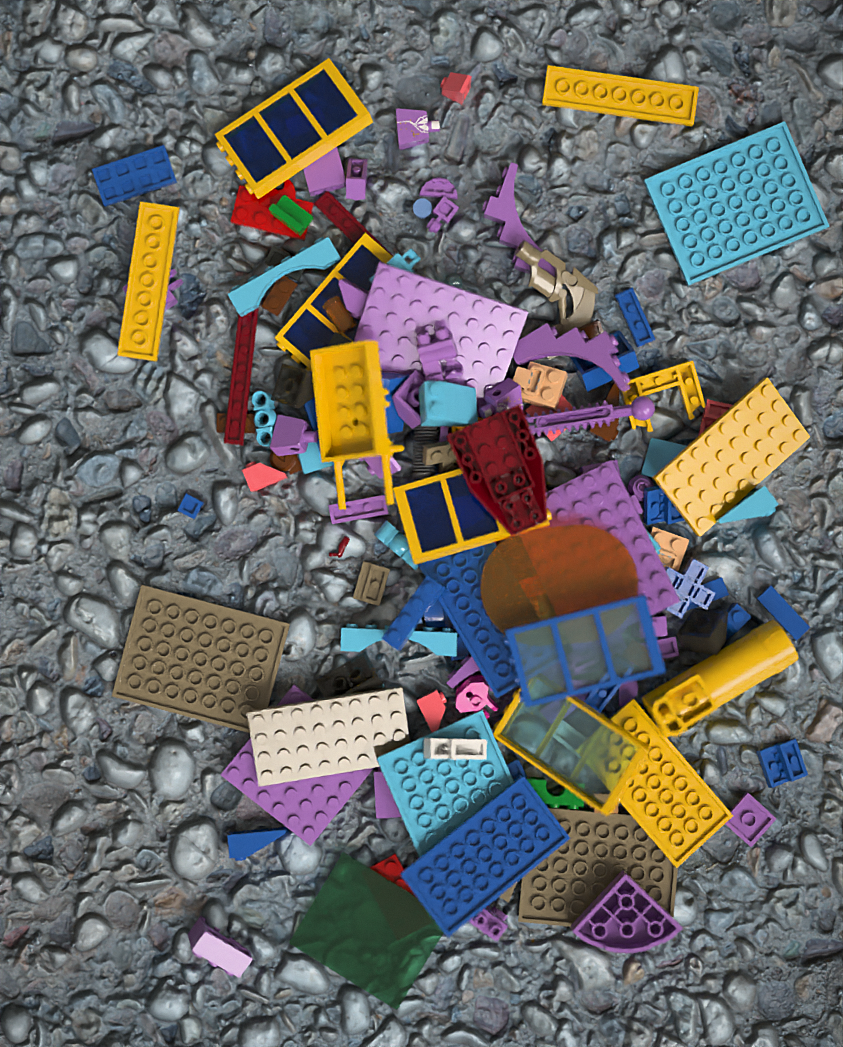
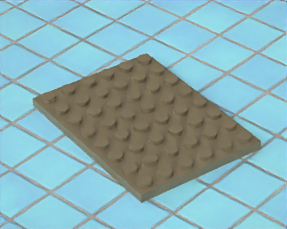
(199, 658)
(588, 862)

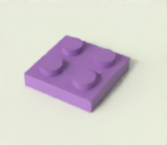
(749, 819)

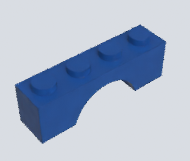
(411, 614)

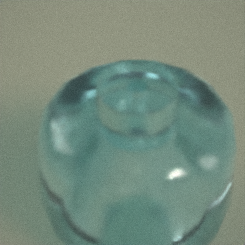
(453, 279)

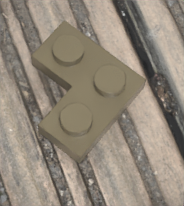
(440, 453)

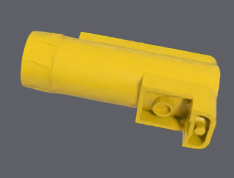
(719, 678)

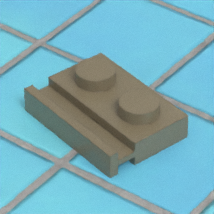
(371, 583)

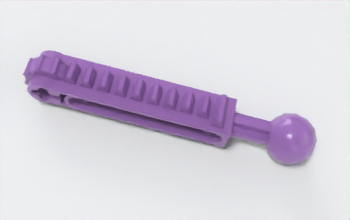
(640, 408)

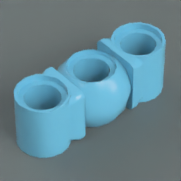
(262, 410)
(396, 542)

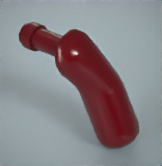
(342, 545)

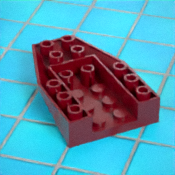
(503, 468)

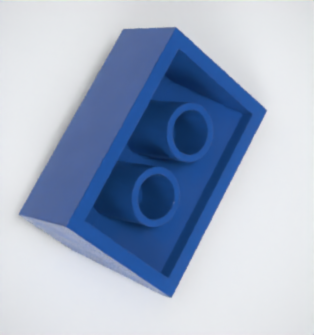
(594, 376)
(392, 383)

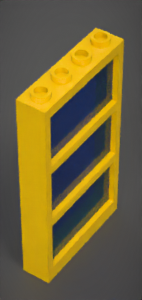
(293, 128)
(311, 325)
(446, 517)

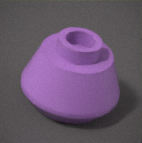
(635, 482)

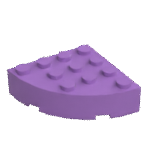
(625, 919)

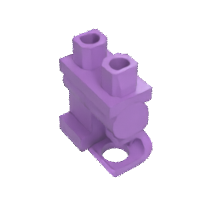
(438, 349)
(490, 922)

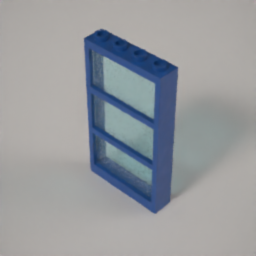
(584, 650)

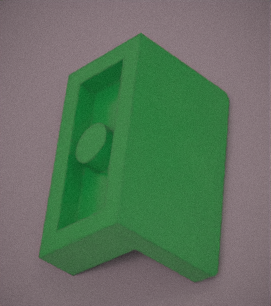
(291, 215)

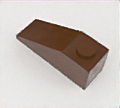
(606, 432)

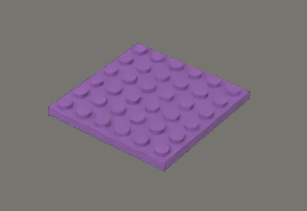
(302, 804)

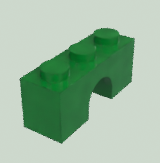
(564, 797)

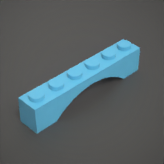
(319, 256)
(439, 642)

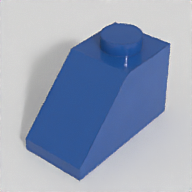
(736, 619)

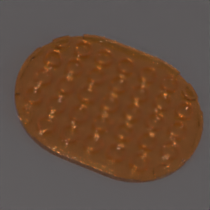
(554, 574)

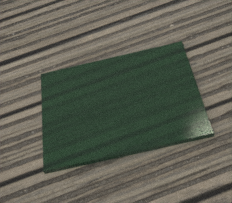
(368, 931)

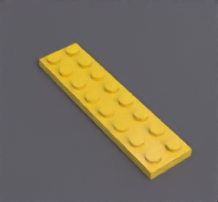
(620, 95)
(148, 281)

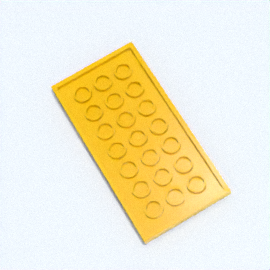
(731, 457)
(668, 793)

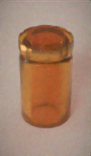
(339, 314)

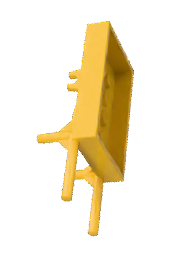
(352, 409)

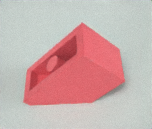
(456, 86)
(261, 476)
(433, 708)

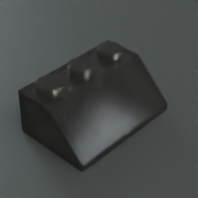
(352, 677)

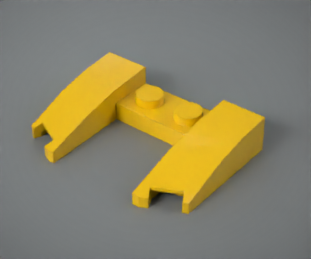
(679, 375)

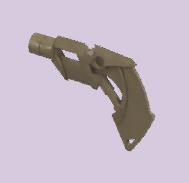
(579, 286)

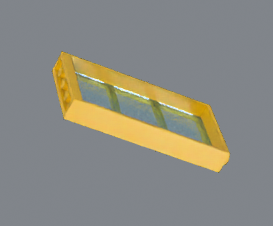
(574, 747)

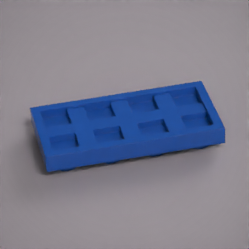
(134, 175)

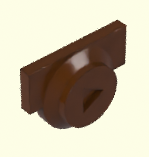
(285, 463)

